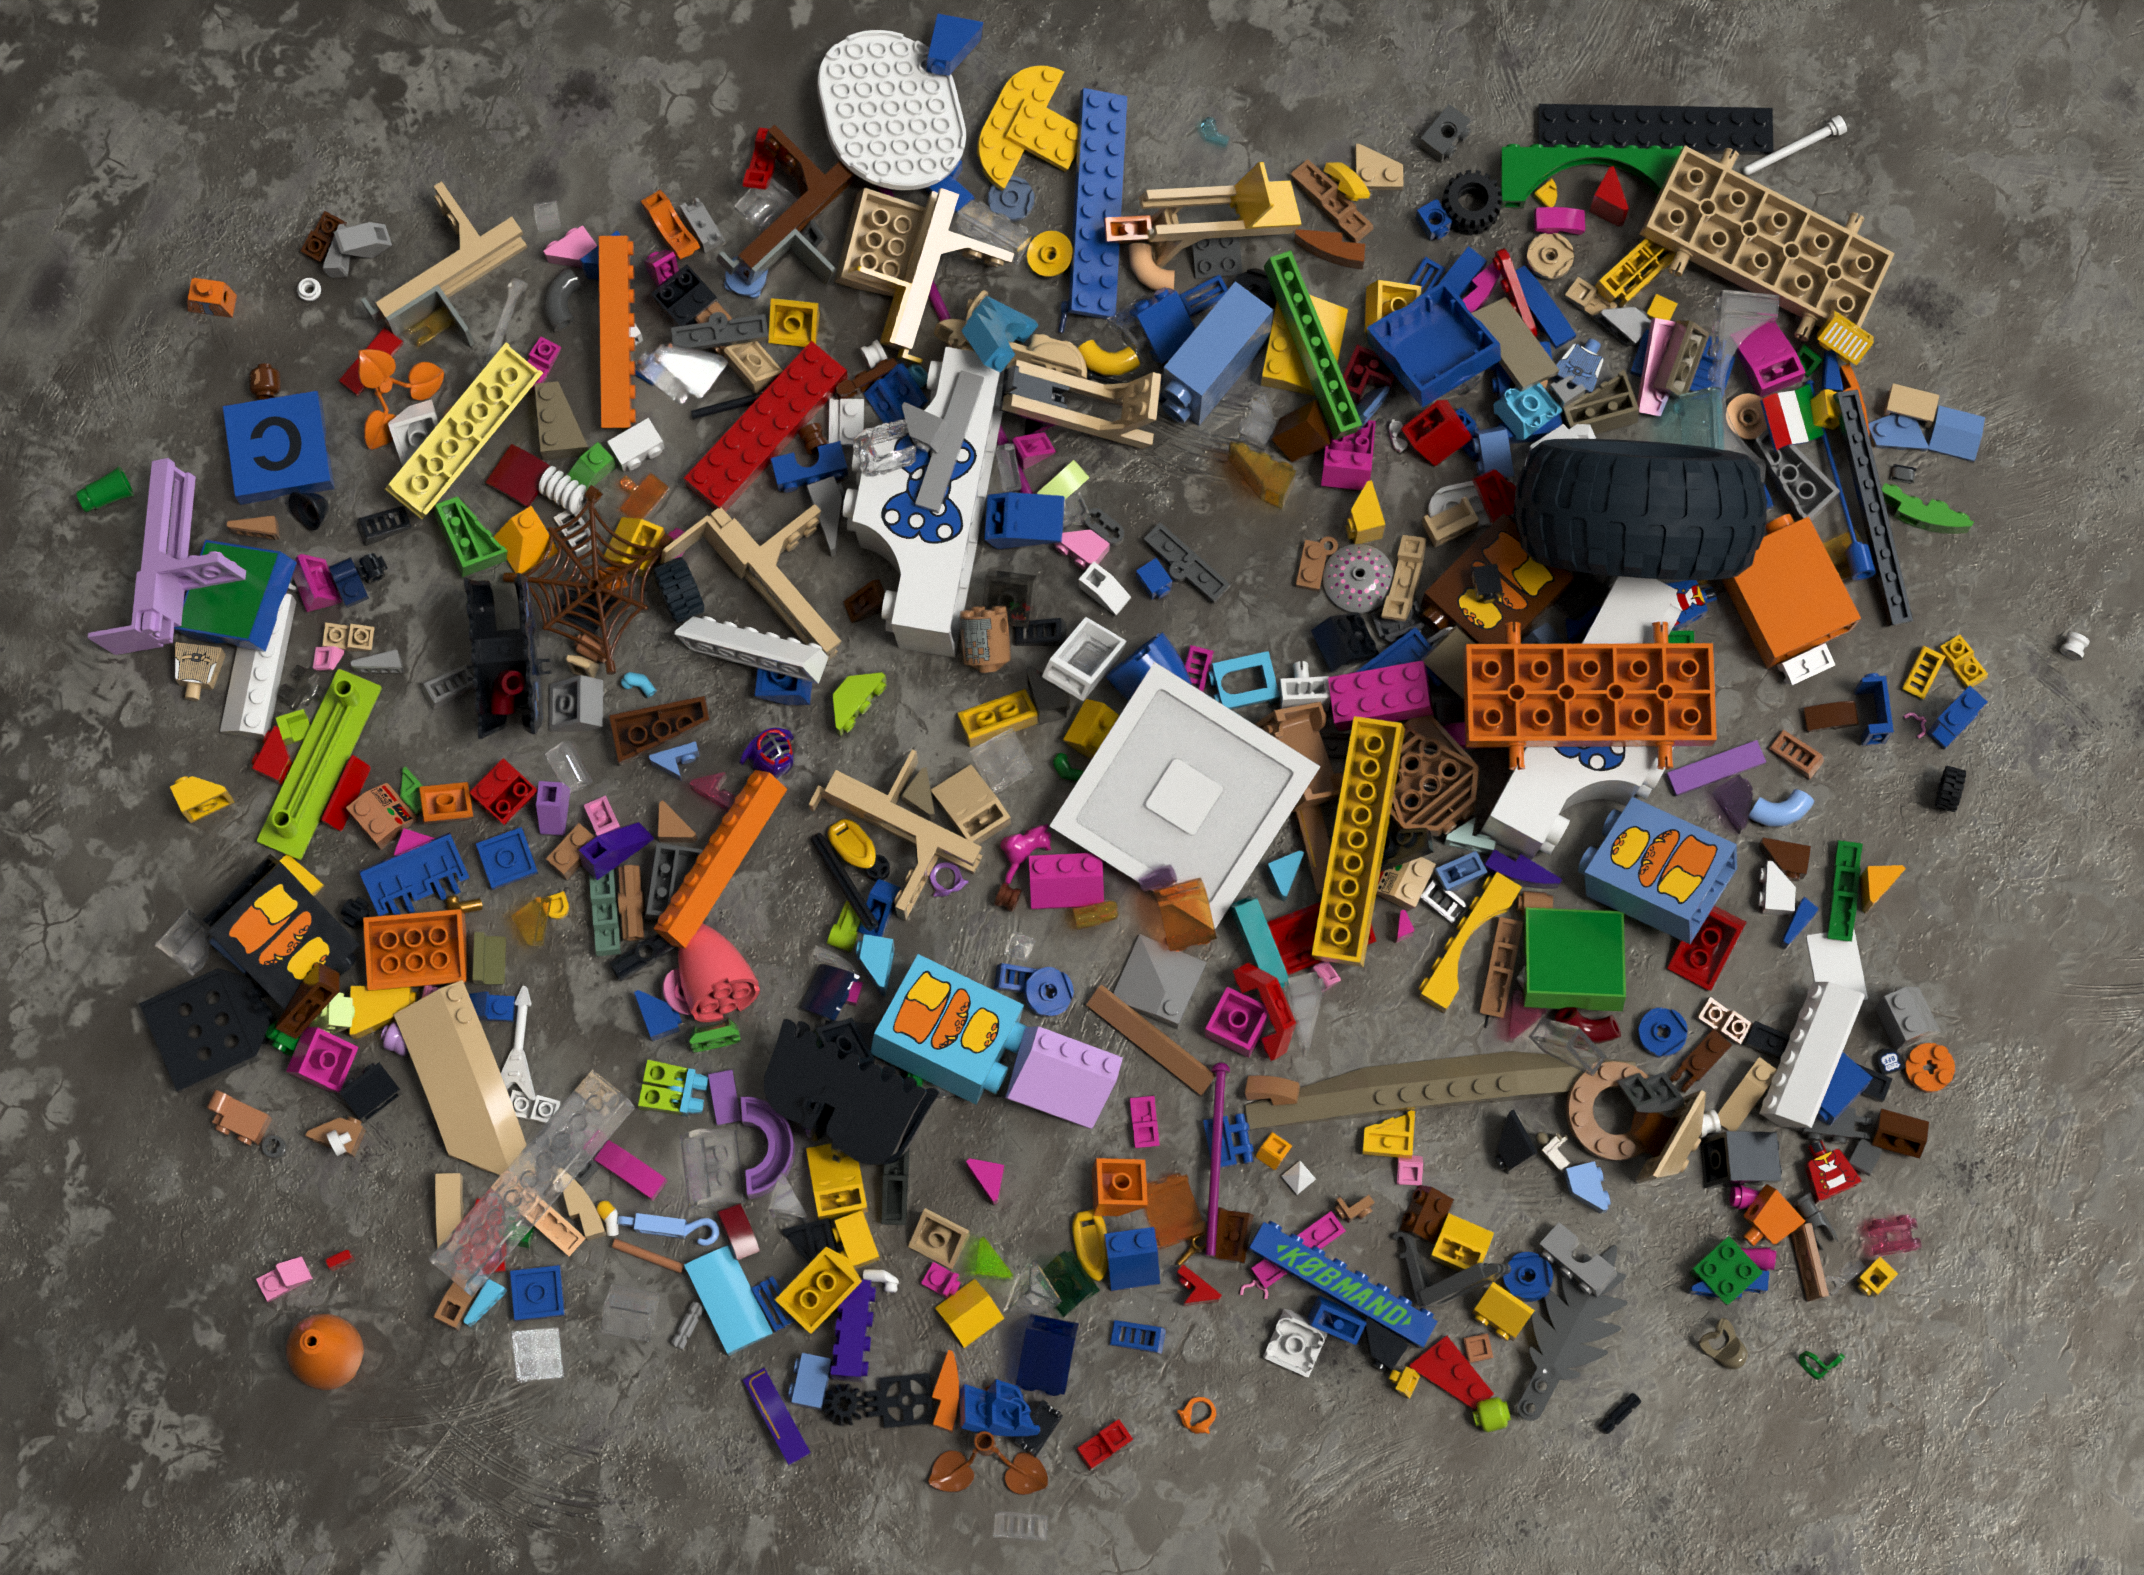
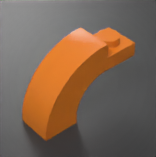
(669, 225)

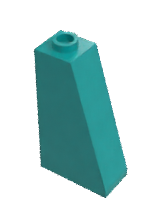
(1258, 937)

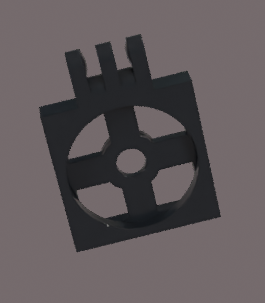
(883, 1402)

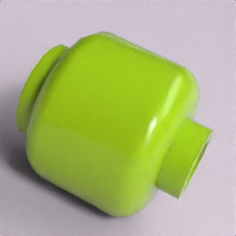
(1492, 1414)

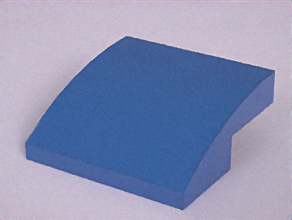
(892, 391)

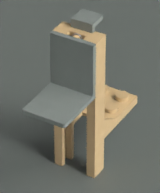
(434, 286)

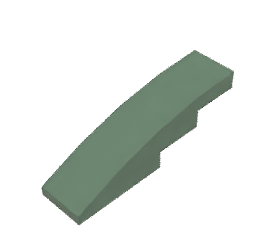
(605, 914)

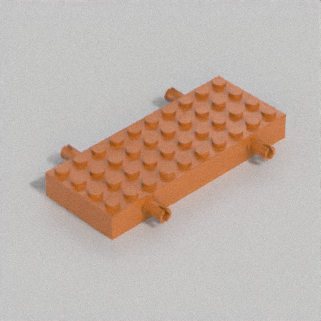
(1589, 695)

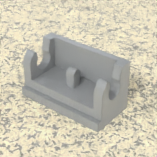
(702, 225)
(1564, 395)

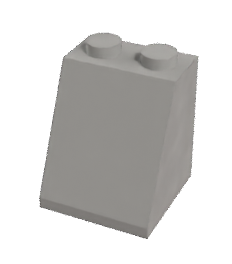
(1906, 1017)

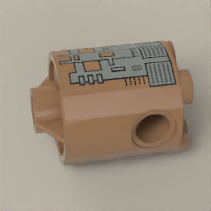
(985, 638)

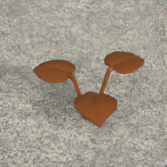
(953, 1473)

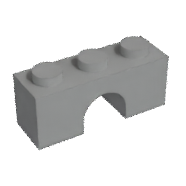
(1592, 1275)

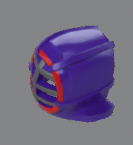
(773, 754)

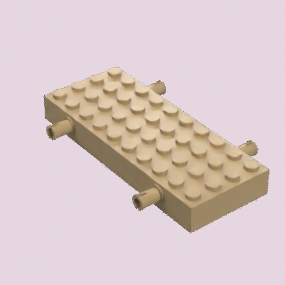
(1765, 241)

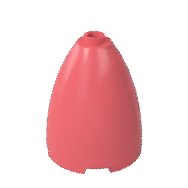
(715, 976)

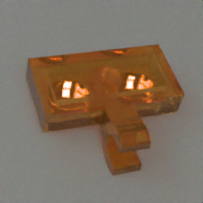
(644, 497)

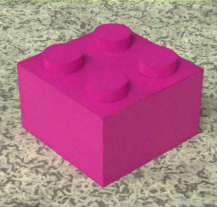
(1237, 1022)
(322, 1059)

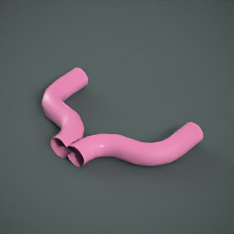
(1922, 723)
(1251, 1285)

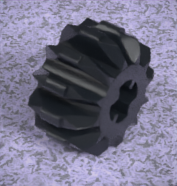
(836, 1401)

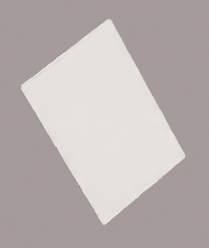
(1836, 962)

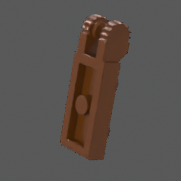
(864, 380)
(1702, 1058)

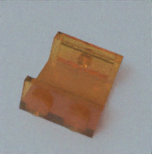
(1185, 914)
(1173, 1211)

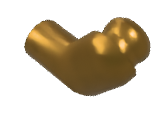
(466, 906)

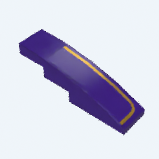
(776, 1416)

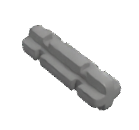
(688, 1325)

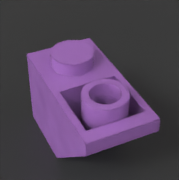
(552, 807)

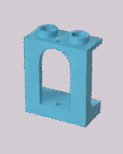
(1232, 701)

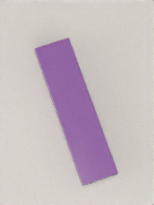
(1716, 768)

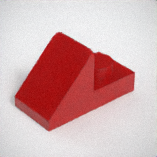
(1202, 1293)

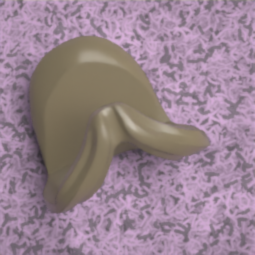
(1733, 1354)

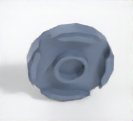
(1015, 204)

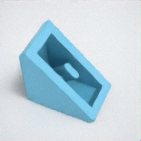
(1284, 871)

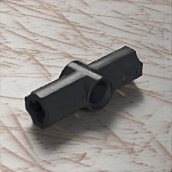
(632, 961)

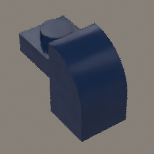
(348, 582)

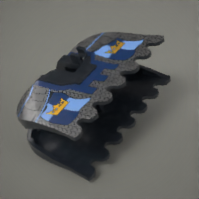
(501, 651)

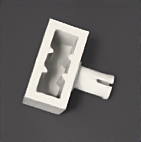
(1304, 689)

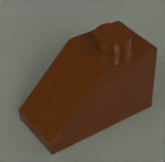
(1787, 856)

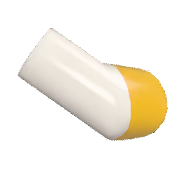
(610, 1216)

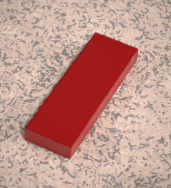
(385, 342)

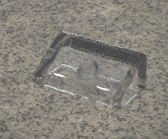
(1007, 468)
(568, 766)

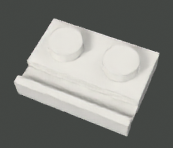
(845, 420)

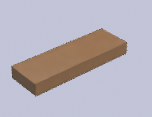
(1809, 1262)

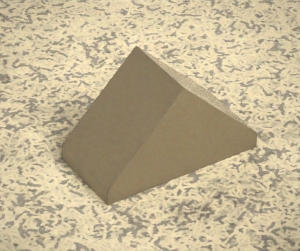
(919, 795)

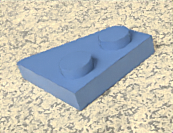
(1897, 432)

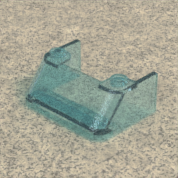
(1701, 417)

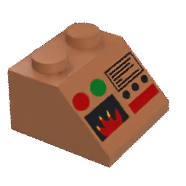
(381, 814)

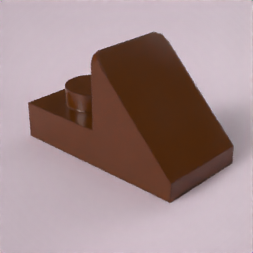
(866, 601)

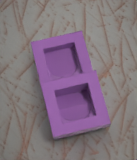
(724, 1096)

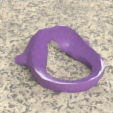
(959, 882)

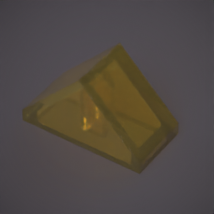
(533, 920)

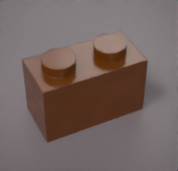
(1900, 1133)

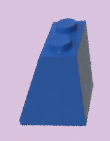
(1132, 1258)

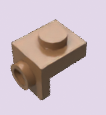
(1360, 1209)

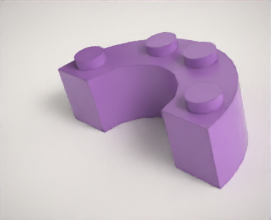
(781, 1146)

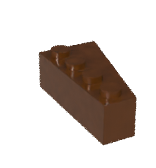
(653, 727)

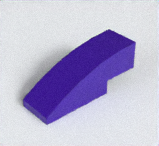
(1522, 872)

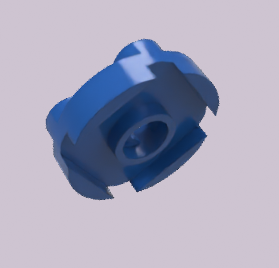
(1053, 979)
(1657, 1045)
(1538, 1267)

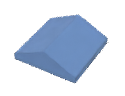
(1956, 433)

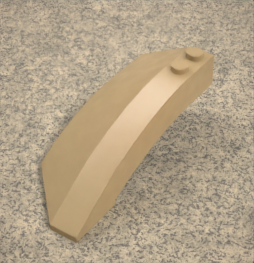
(461, 1079)

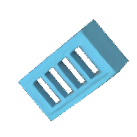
(488, 1297)

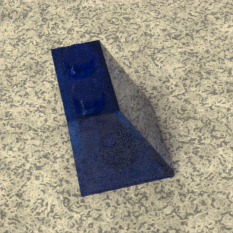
(1047, 1355)

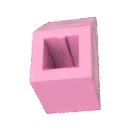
(570, 248)
(1084, 547)

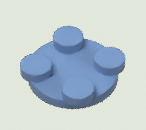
(738, 285)

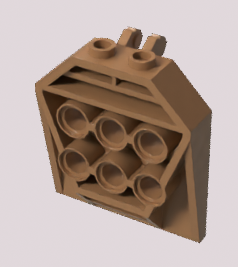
(1454, 795)

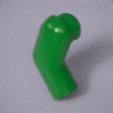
(1064, 769)

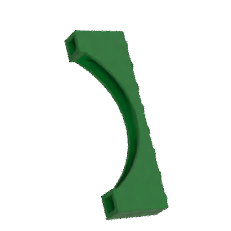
(1528, 167)

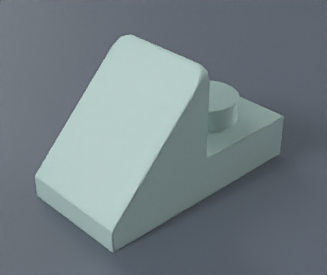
(1463, 839)

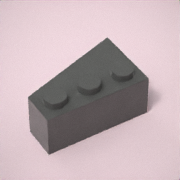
(668, 872)

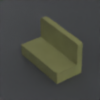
(489, 959)

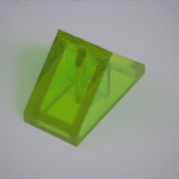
(990, 1265)

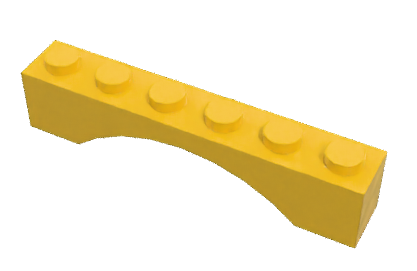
(1496, 900)

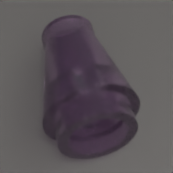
(1161, 877)

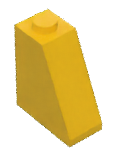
(377, 1008)

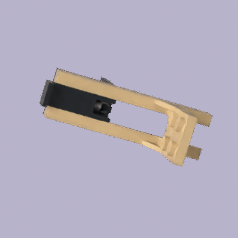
(1037, 396)

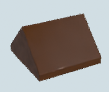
(1301, 432)

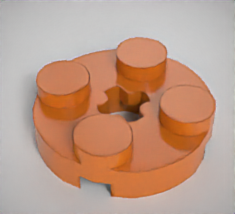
(1938, 1056)

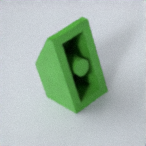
(592, 466)

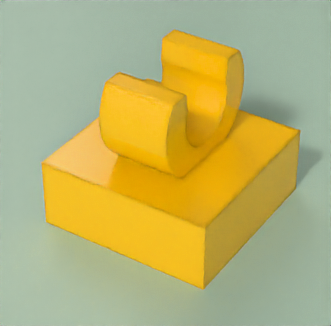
(1405, 1382)

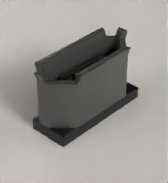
(1903, 473)

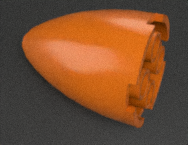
(324, 1351)

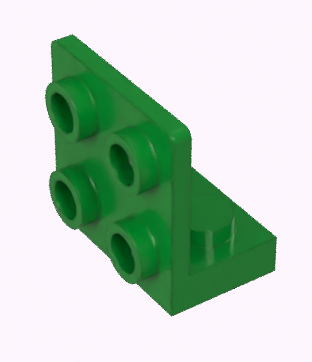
(1727, 1271)

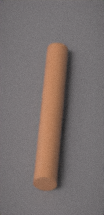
(648, 1256)

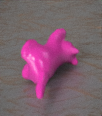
(1019, 846)

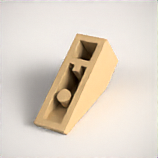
(1746, 1095)

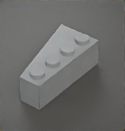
(1796, 478)

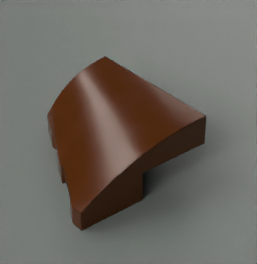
(1652, 1131)

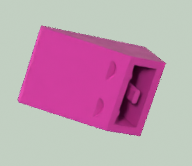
(1770, 360)
(1349, 459)

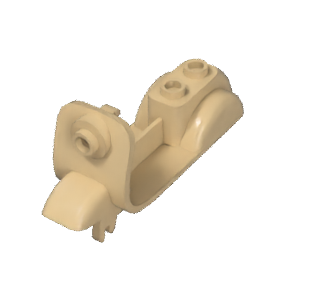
(1042, 351)

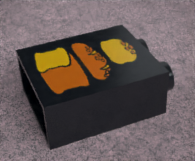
(278, 931)

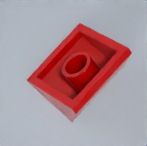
(1609, 200)

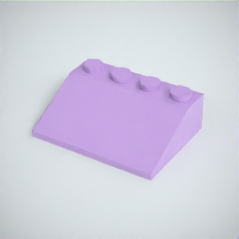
(1062, 1076)

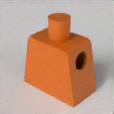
(1770, 1217)

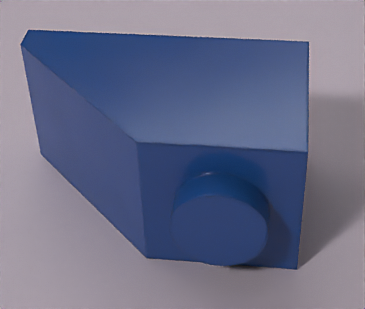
(881, 905)
(658, 1016)
(1336, 1320)

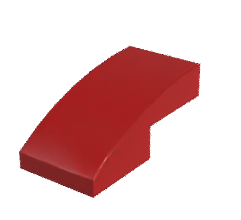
(1104, 1444)

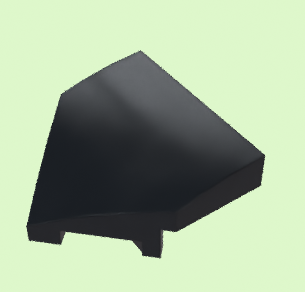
(1394, 629)

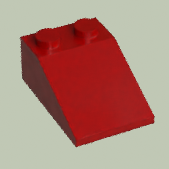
(1709, 950)

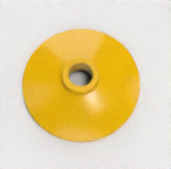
(1046, 244)

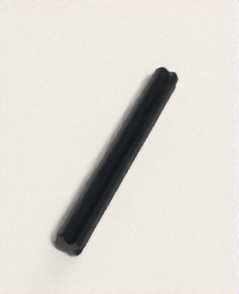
(844, 881)

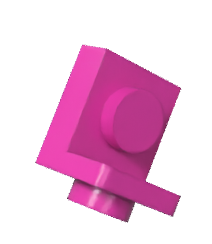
(941, 1280)

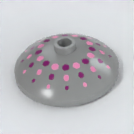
(1353, 592)

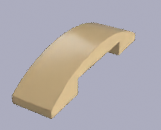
(1405, 579)

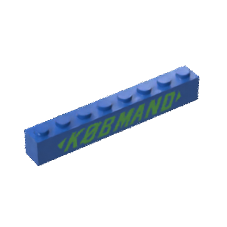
(1343, 1285)

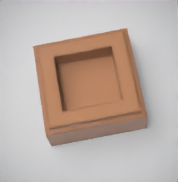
(1478, 1348)

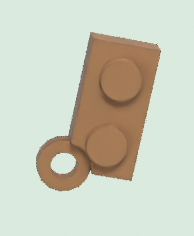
(1313, 563)

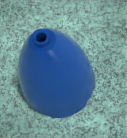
(1130, 673)

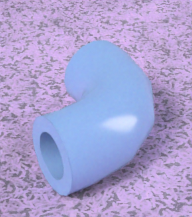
(1782, 813)

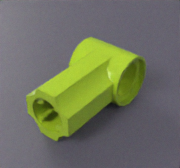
(845, 931)

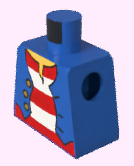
(1691, 602)

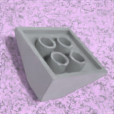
(1159, 981)

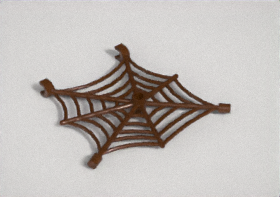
(592, 496)

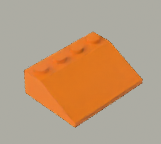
(415, 949)

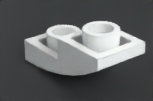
(538, 1110)

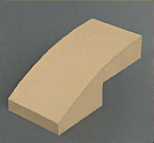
(1587, 298)

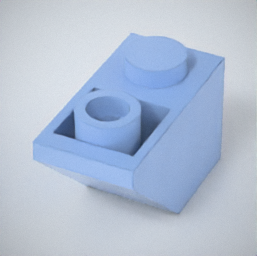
(1585, 1186)

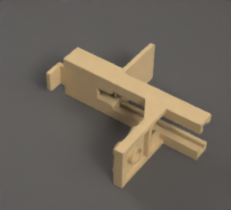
(881, 811)

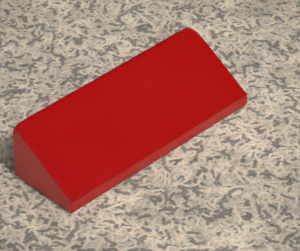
(345, 793)

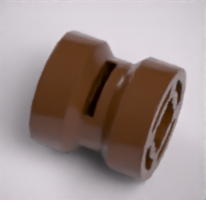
(812, 437)

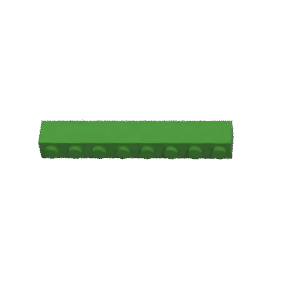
(1312, 345)

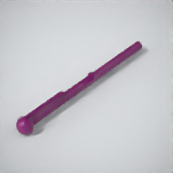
(1220, 1070)

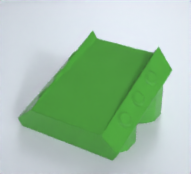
(714, 1036)

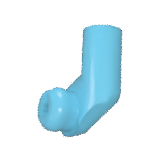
(639, 680)

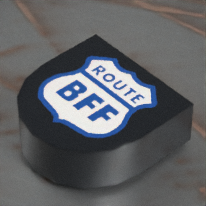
(1890, 1062)

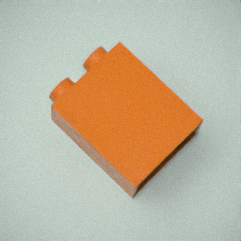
(1791, 593)

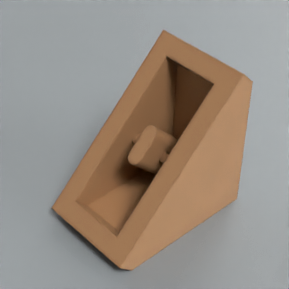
(672, 827)

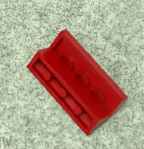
(1295, 937)

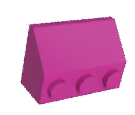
(1065, 880)

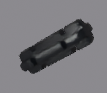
(1620, 1413)

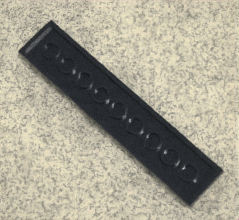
(1699, 128)

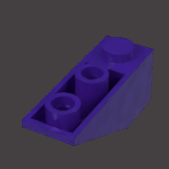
(613, 848)

